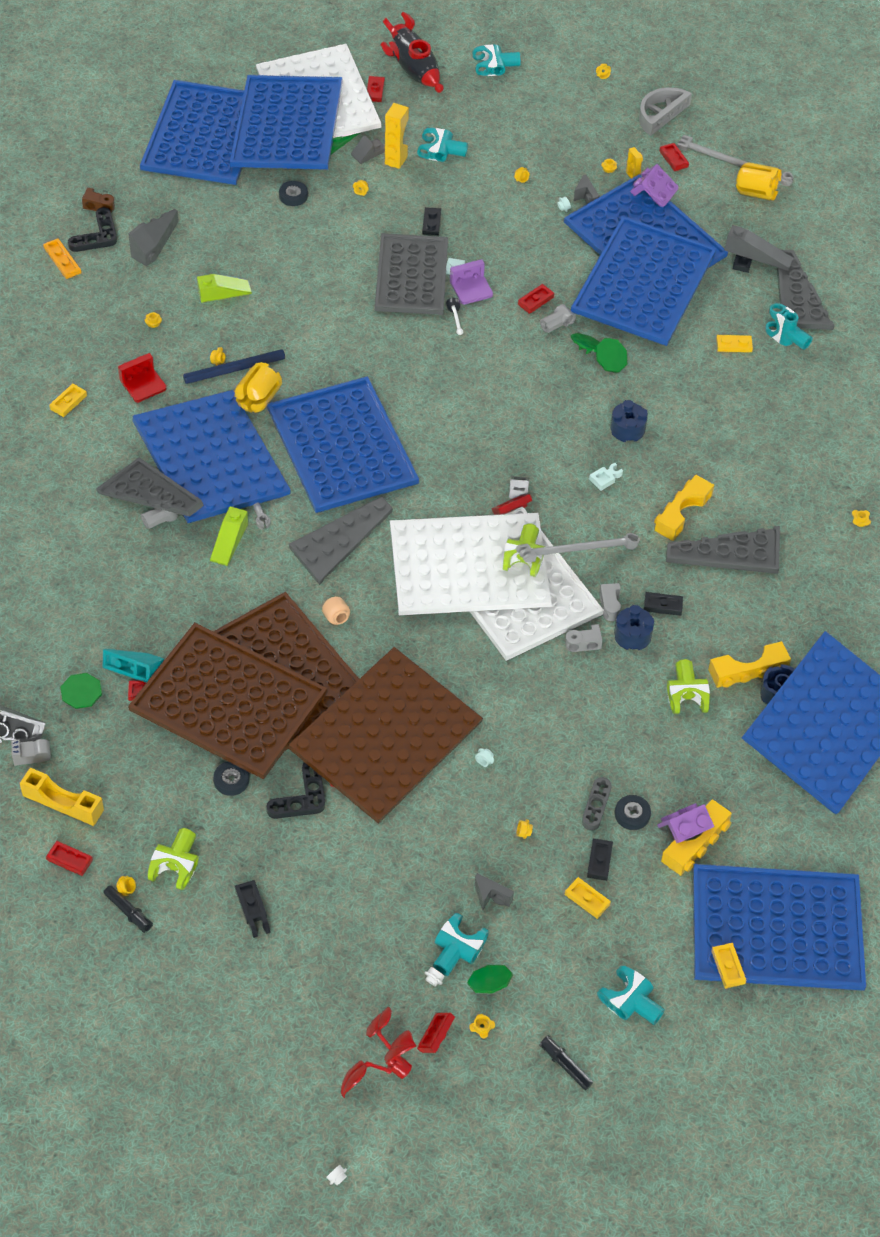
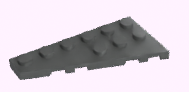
(802, 297)
(149, 487)
(737, 550)

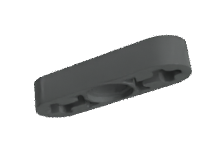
(595, 796)

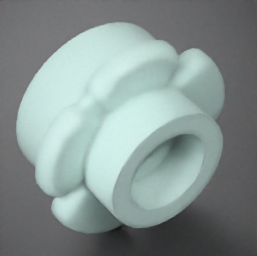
(564, 204)
(484, 757)

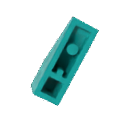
(131, 664)

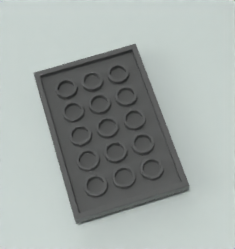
(411, 274)

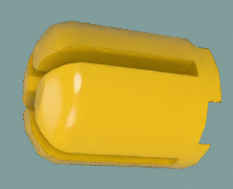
(758, 181)
(257, 388)

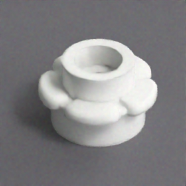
(434, 977)
(337, 1175)

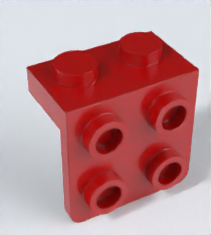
(141, 378)

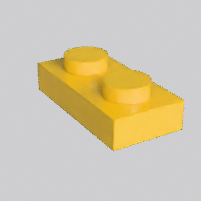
(634, 162)
(734, 343)
(68, 400)
(587, 898)
(728, 965)

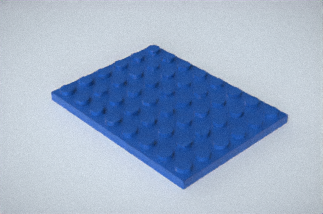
(286, 122)
(195, 133)
(600, 218)
(644, 280)
(342, 444)
(212, 453)
(823, 723)
(782, 925)

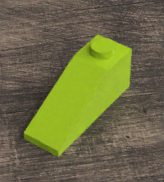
(219, 287)
(229, 536)

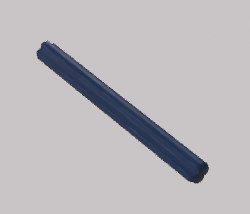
(233, 366)

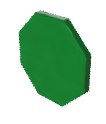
(585, 342)
(611, 355)
(81, 690)
(490, 979)

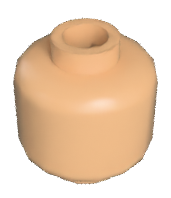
(336, 610)

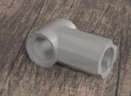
(560, 317)
(156, 516)

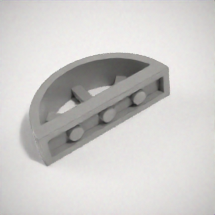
(680, 100)

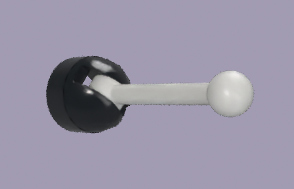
(453, 306)

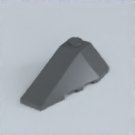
(149, 239)
(749, 245)
(19, 726)

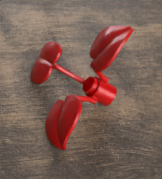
(394, 1061)

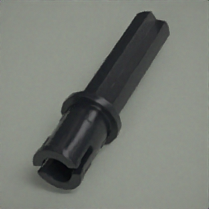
(134, 914)
(558, 1055)

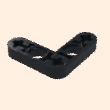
(100, 237)
(305, 801)

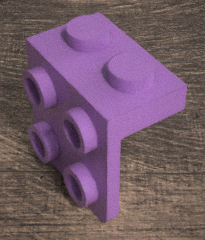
(656, 184)
(470, 282)
(687, 822)

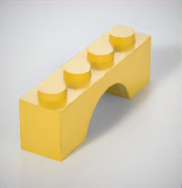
(395, 124)
(695, 493)
(727, 671)
(43, 790)
(681, 855)

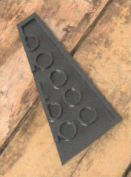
(334, 542)

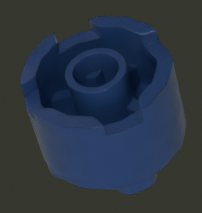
(628, 421)
(634, 628)
(773, 680)

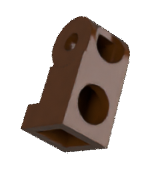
(94, 201)

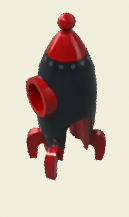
(417, 64)

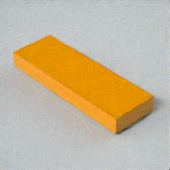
(62, 258)

